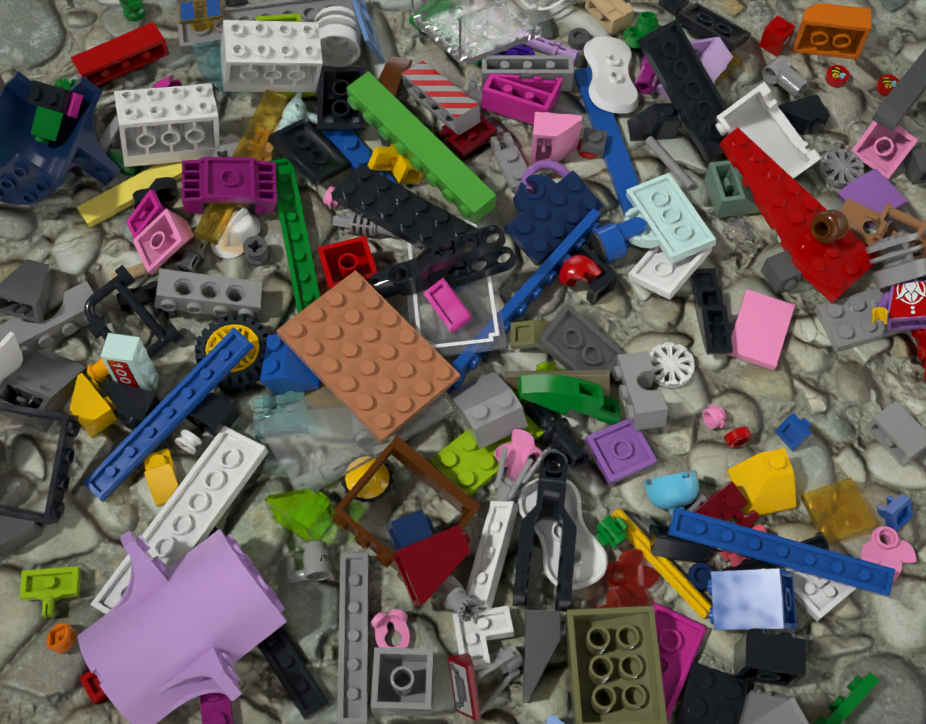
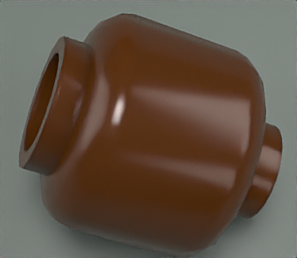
(829, 226)

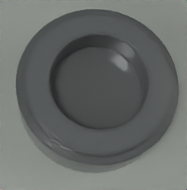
(578, 38)

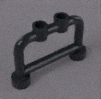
(121, 283)

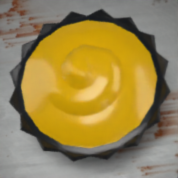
(377, 485)

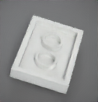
(663, 277)

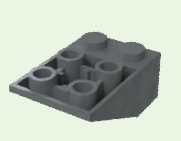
(40, 383)

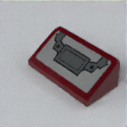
(464, 686)

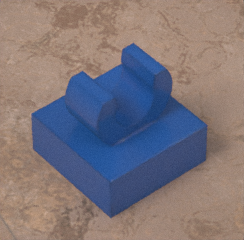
(794, 431)
(897, 512)

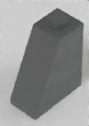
(27, 291)

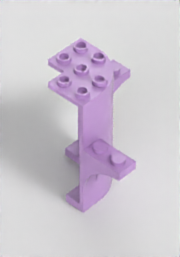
(180, 627)

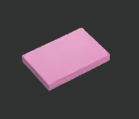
(760, 329)

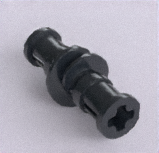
(556, 434)

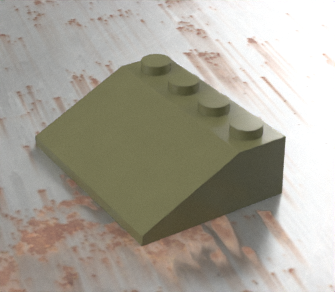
(614, 666)

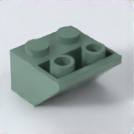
(727, 190)

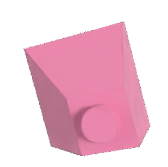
(884, 148)
(162, 239)

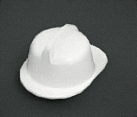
(240, 227)

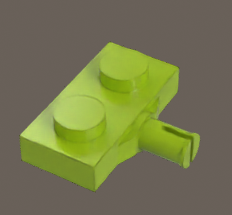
(50, 586)

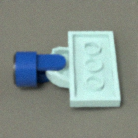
(659, 218)

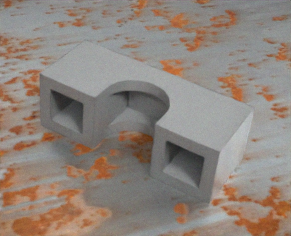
(643, 407)

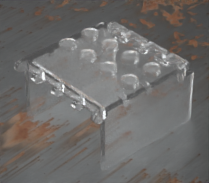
(477, 27)

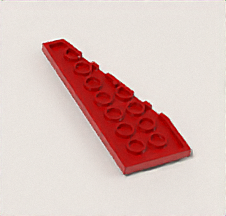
(789, 211)

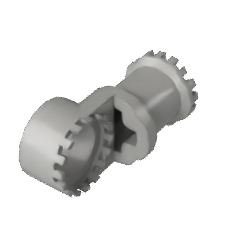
(457, 600)

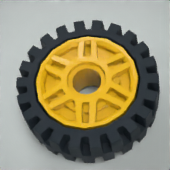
(250, 367)

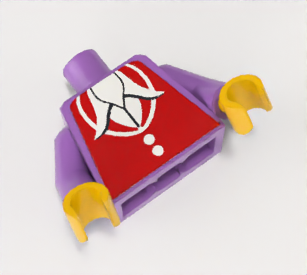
(903, 306)

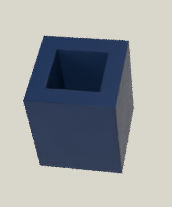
(410, 529)

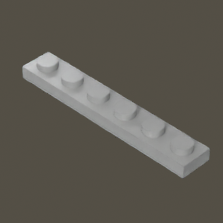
(353, 639)

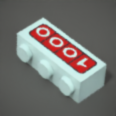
(129, 362)

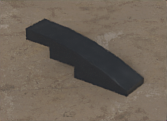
(711, 312)

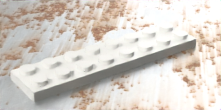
(192, 507)

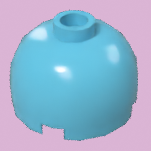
(672, 490)

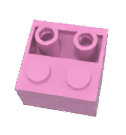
(554, 136)

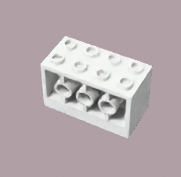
(270, 56)
(167, 124)

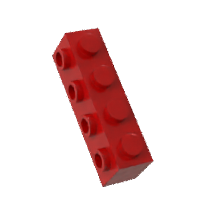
(119, 54)

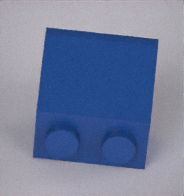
(285, 370)

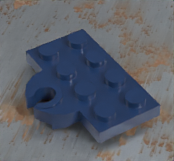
(550, 213)

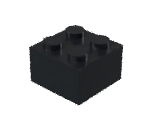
(770, 658)

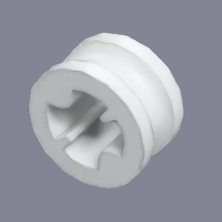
(188, 441)

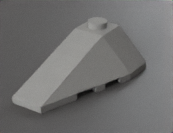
(769, 709)

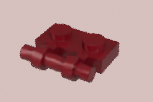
(470, 139)
(727, 504)

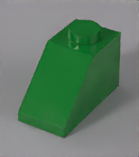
(46, 125)

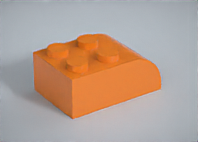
(833, 31)

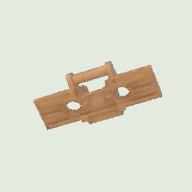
(859, 215)

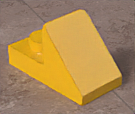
(161, 476)

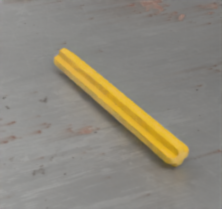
(665, 568)

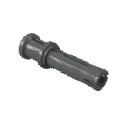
(191, 256)

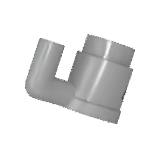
(316, 564)

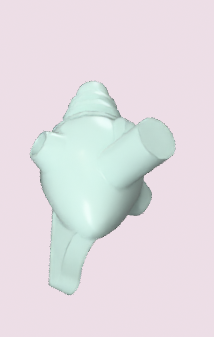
(295, 111)

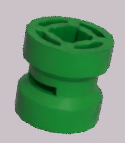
(133, 9)

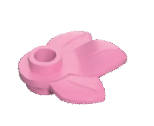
(518, 451)
(889, 555)

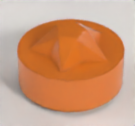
(61, 638)

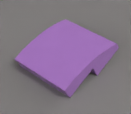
(873, 192)

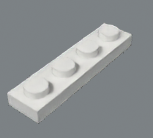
(492, 552)

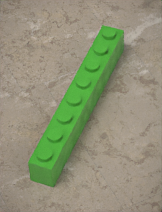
(421, 147)

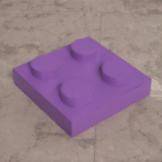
(620, 451)

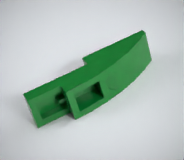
(565, 392)

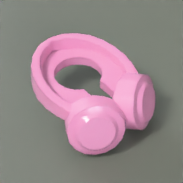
(399, 620)

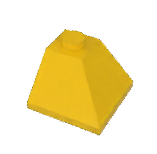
(766, 482)

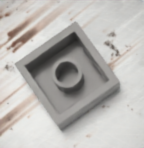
(402, 682)

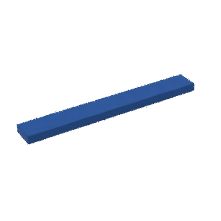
(615, 152)
(168, 415)
(781, 552)

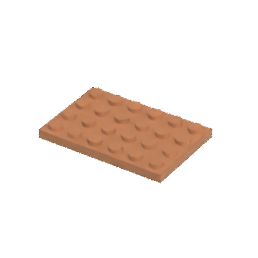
(368, 356)

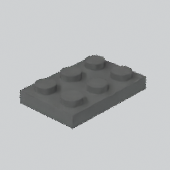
(577, 342)

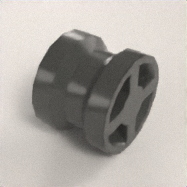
(258, 257)

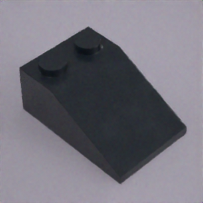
(333, 108)

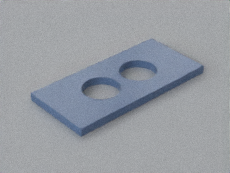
(368, 28)

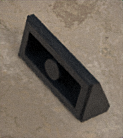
(672, 547)

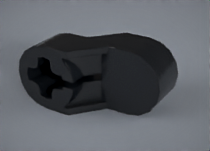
(164, 187)

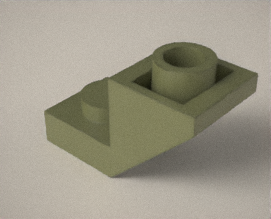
(526, 333)

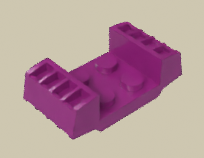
(228, 182)

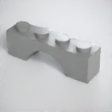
(65, 322)

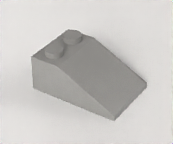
(488, 409)

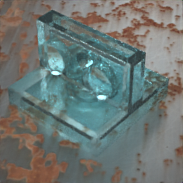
(209, 62)

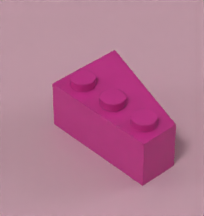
(520, 97)

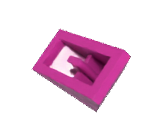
(145, 213)

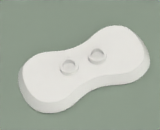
(611, 82)
(590, 555)

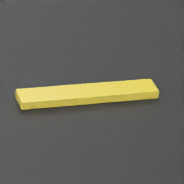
(121, 196)

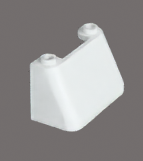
(769, 130)

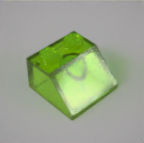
(302, 513)

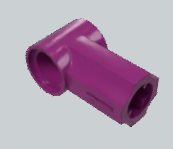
(646, 78)

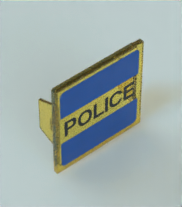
(200, 13)

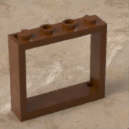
(422, 470)

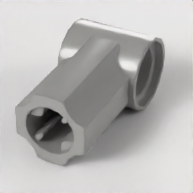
(781, 72)

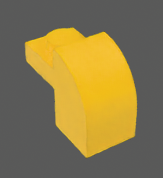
(389, 160)

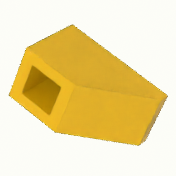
(93, 410)

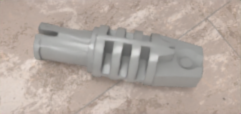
(357, 224)

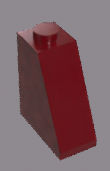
(430, 562)

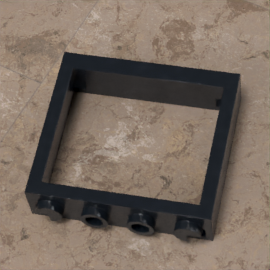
(63, 458)

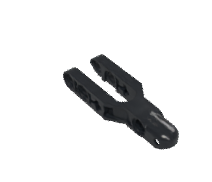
(431, 267)
(548, 506)

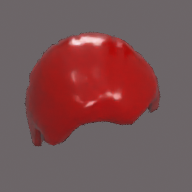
(578, 268)

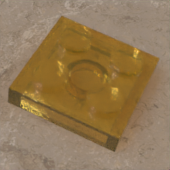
(838, 510)

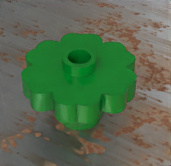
(644, 24)

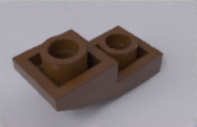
(391, 74)

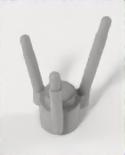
(510, 487)
(506, 661)

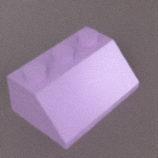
(713, 56)

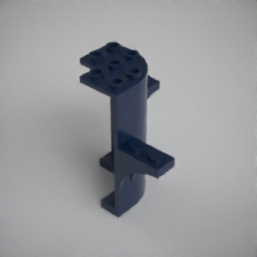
(36, 169)

